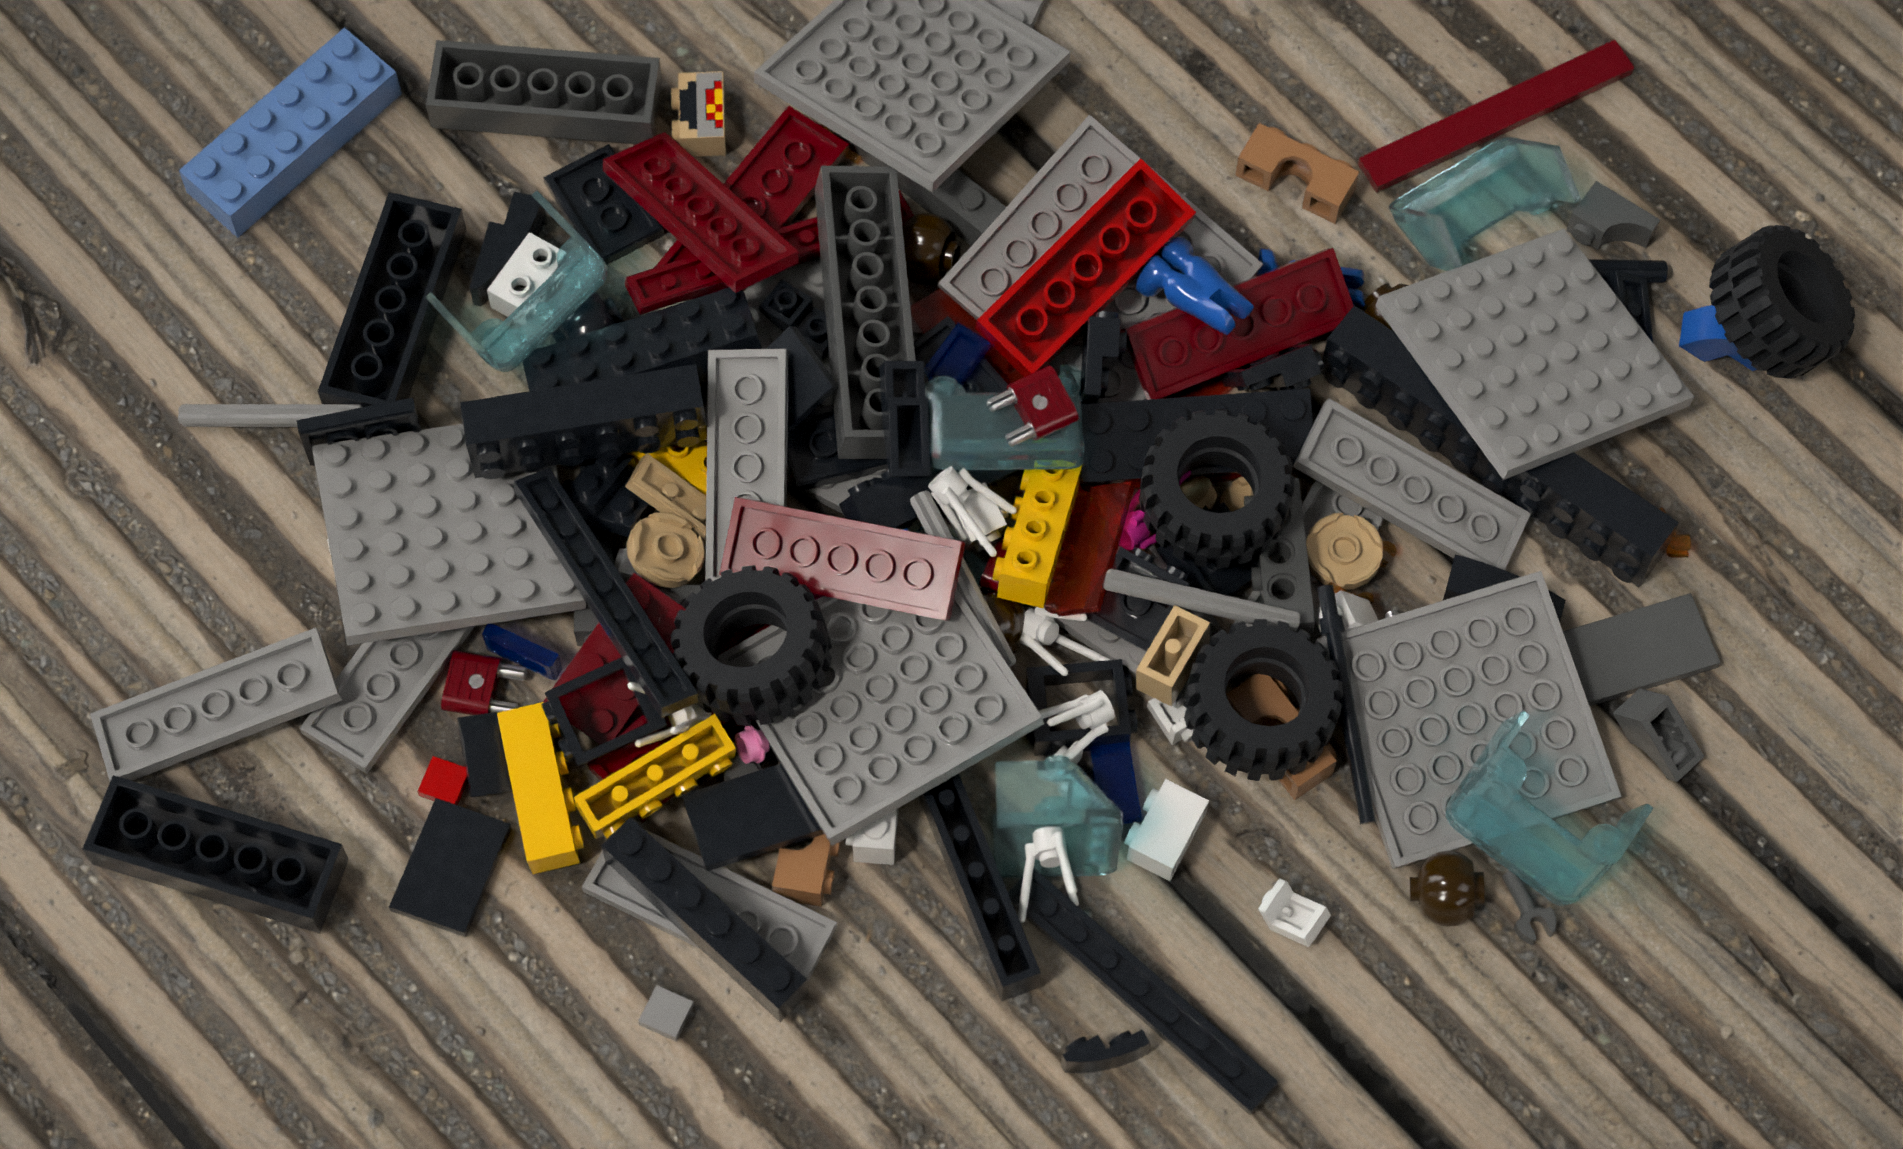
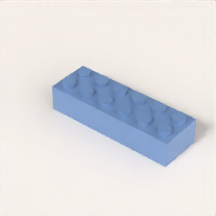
(290, 132)

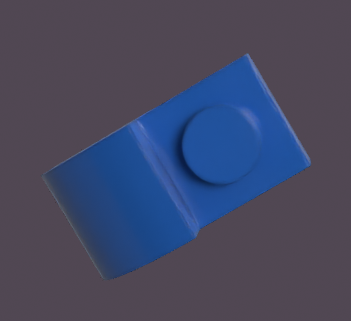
(1706, 338)

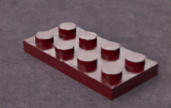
(608, 703)

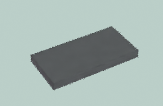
(1641, 649)

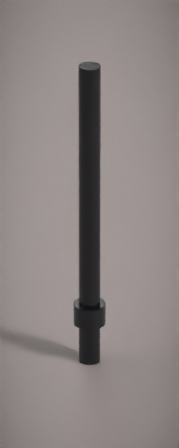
(1332, 627)

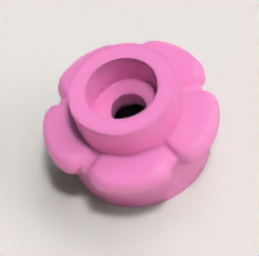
(751, 745)

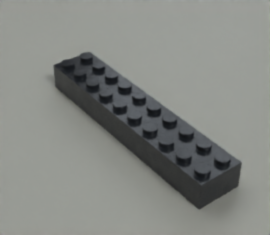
(1564, 494)

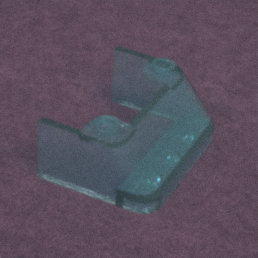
(1479, 193)
(511, 341)
(973, 437)
(1054, 796)
(1524, 837)

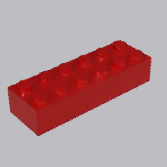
(1085, 269)

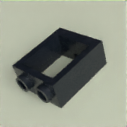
(1049, 742)
(570, 744)

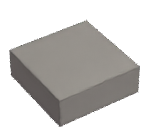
(666, 1013)

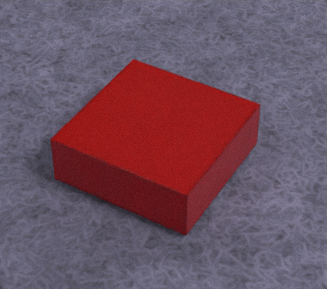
(443, 781)

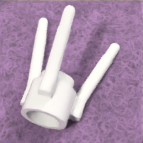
(950, 491)
(1041, 629)
(1089, 711)
(680, 721)
(1051, 851)

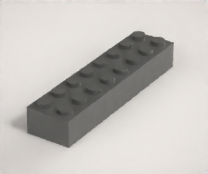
(862, 296)

